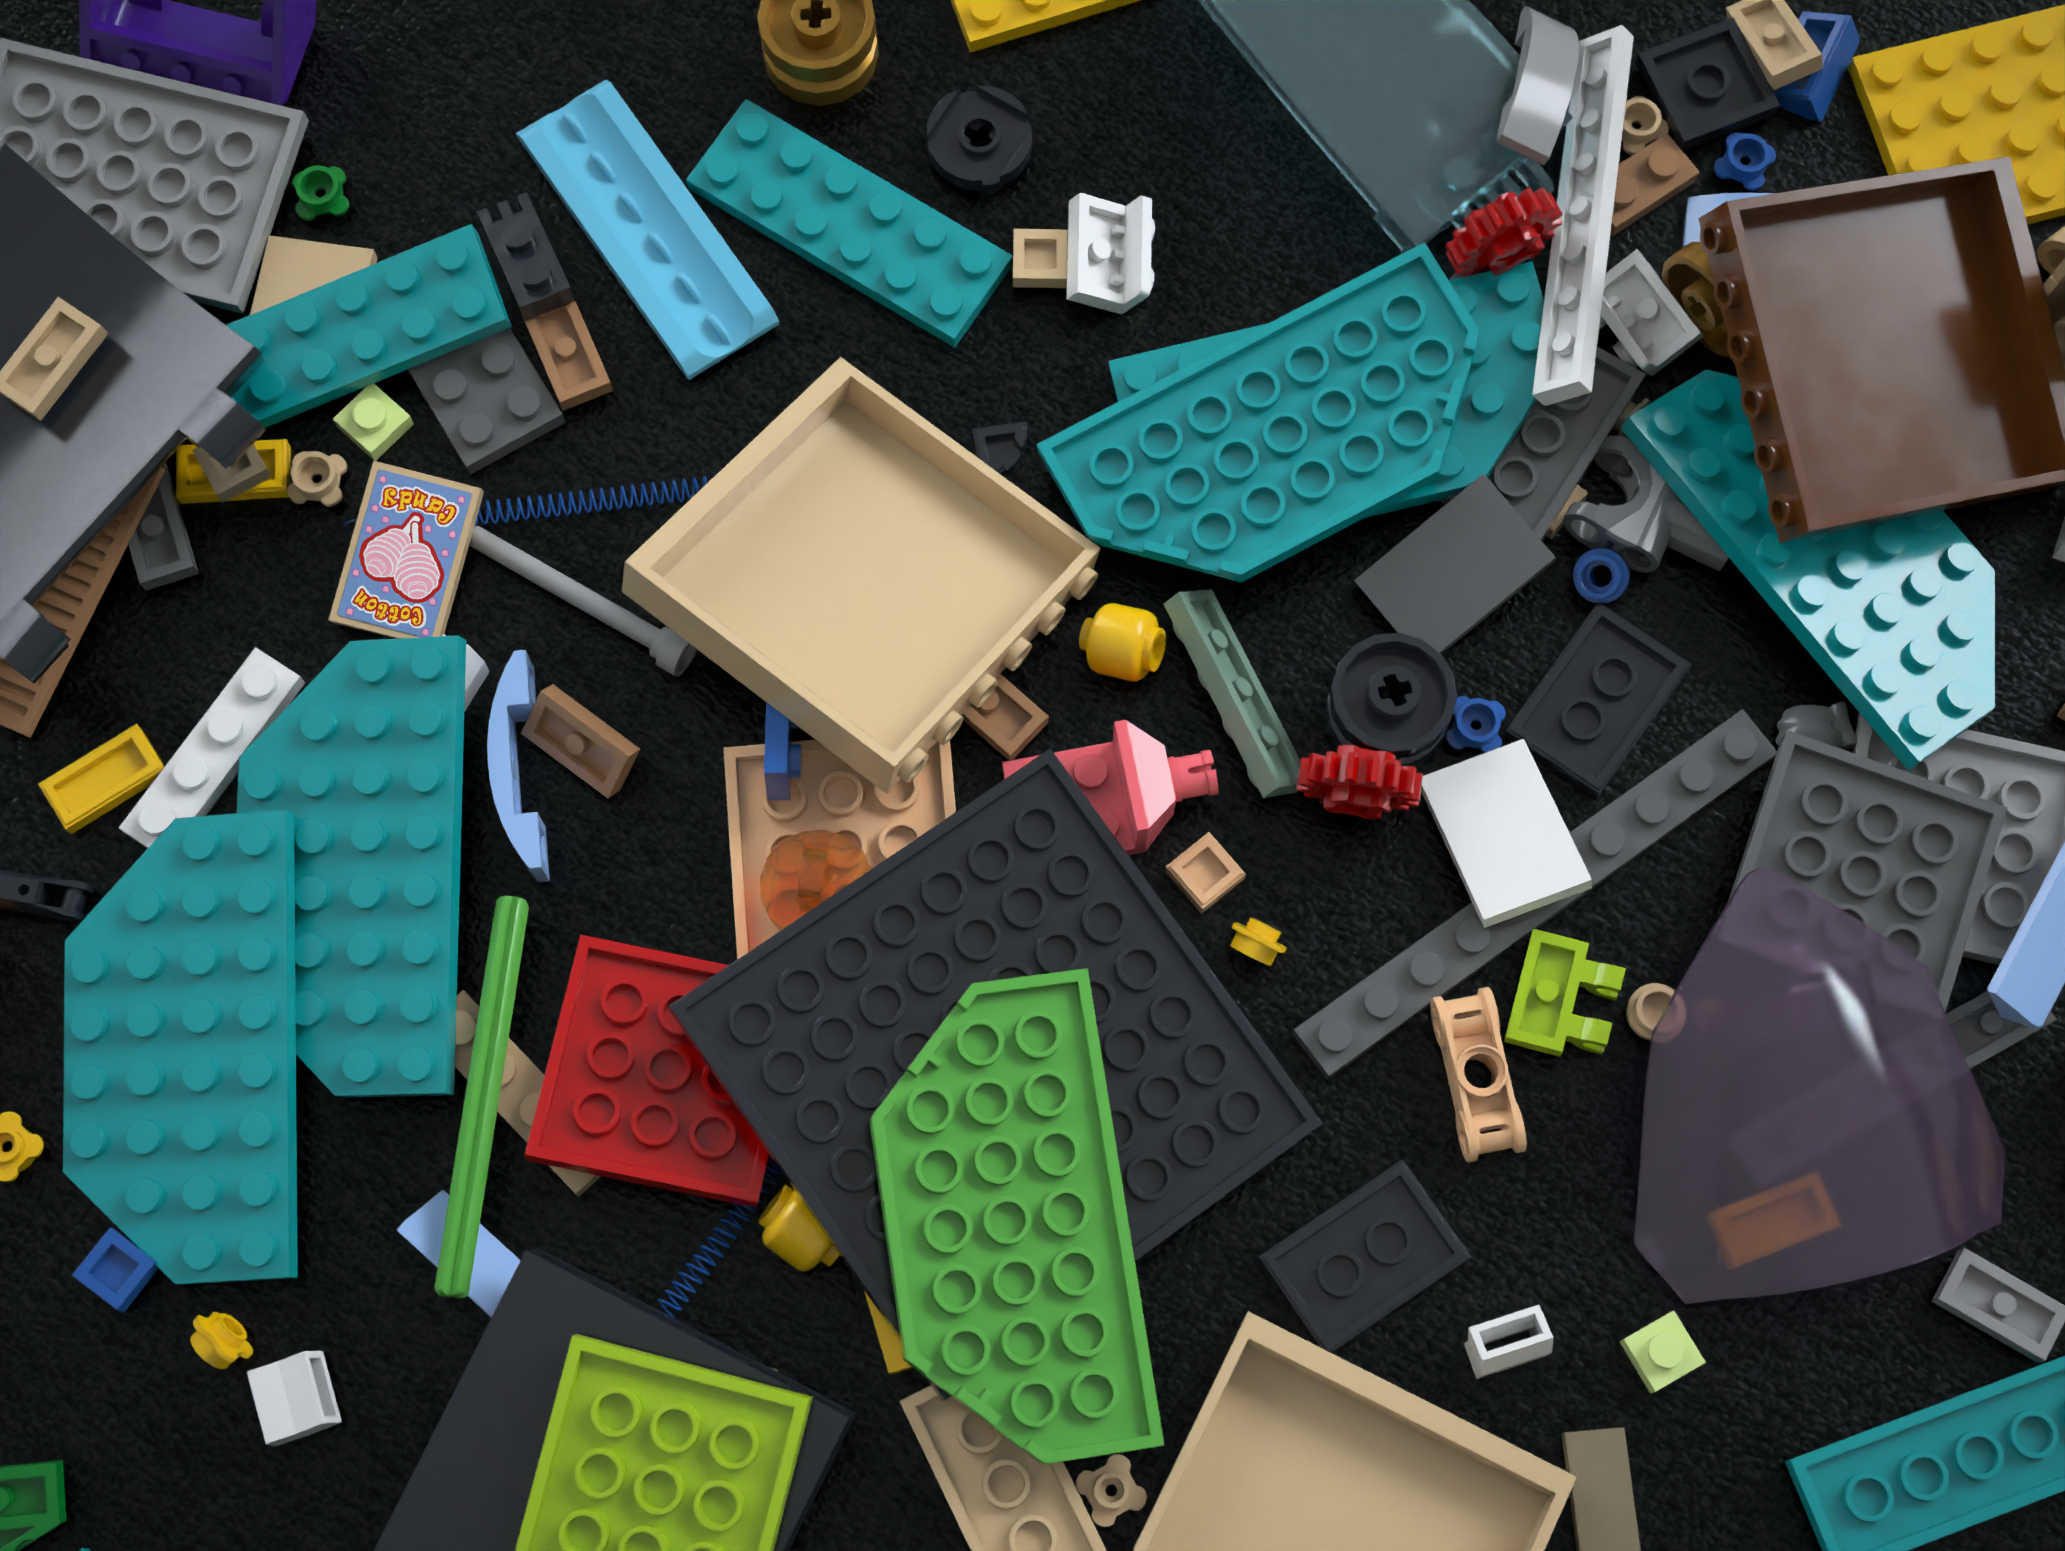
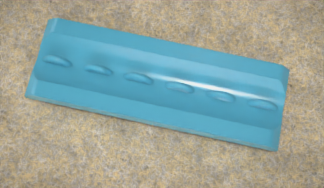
(648, 229)

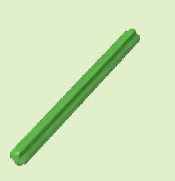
(481, 1098)

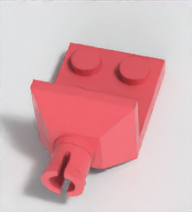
(1133, 782)

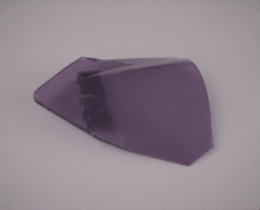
(1806, 1108)

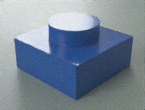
(116, 1270)

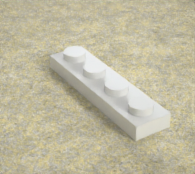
(212, 750)

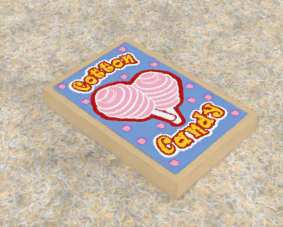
(406, 554)

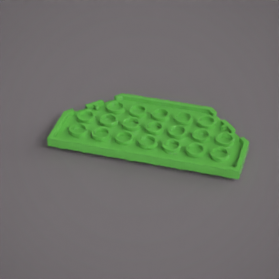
(1017, 1223)

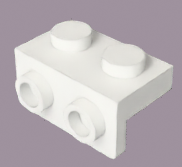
(1109, 252)
(1645, 316)

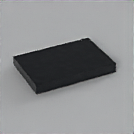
(1597, 700)
(1363, 1258)

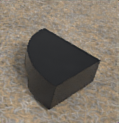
(1001, 446)

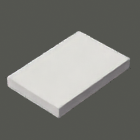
(1505, 833)

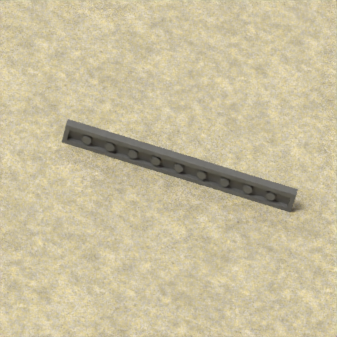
(1462, 943)

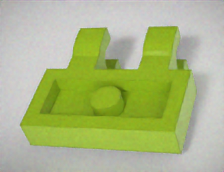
(1547, 994)

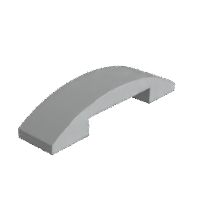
(1541, 86)

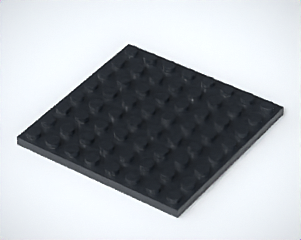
(1005, 888)

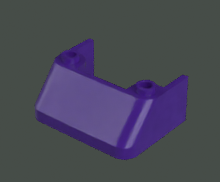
(202, 44)

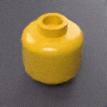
(1123, 642)
(794, 1233)

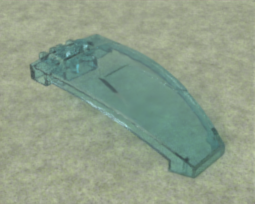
(1394, 98)

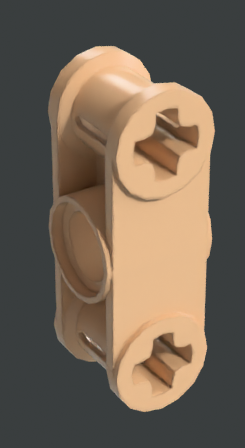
(1476, 1107)

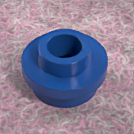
(1584, 575)

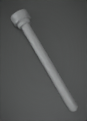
(665, 645)

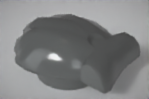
(1820, 723)

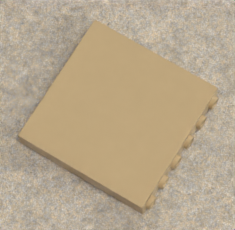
(862, 574)
(1339, 1460)

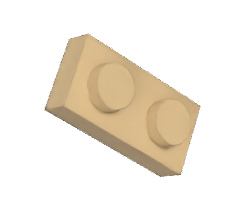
(1776, 40)
(50, 358)

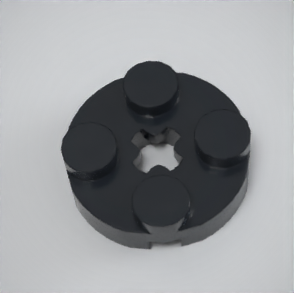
(979, 167)

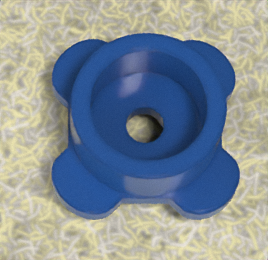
(1750, 148)
(1487, 713)

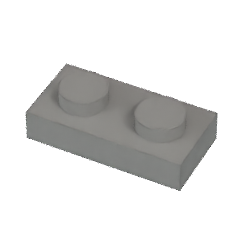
(2001, 1305)

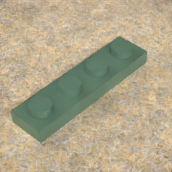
(1235, 691)

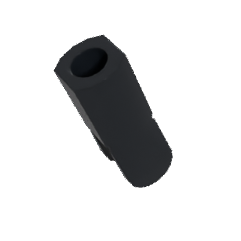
(34, 893)

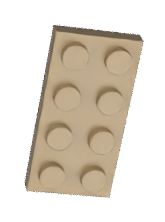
(995, 1487)

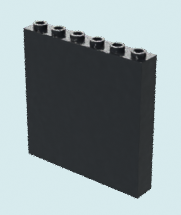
(489, 1441)

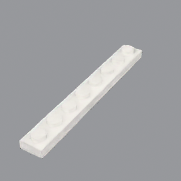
(1587, 202)

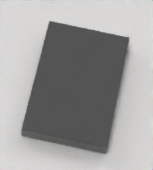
(1456, 567)

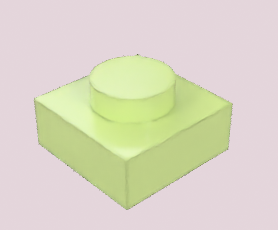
(373, 421)
(1662, 1352)

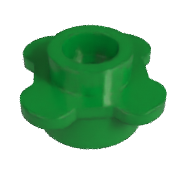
(314, 180)

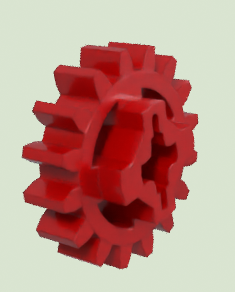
(1504, 233)
(1359, 782)

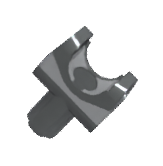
(1648, 519)

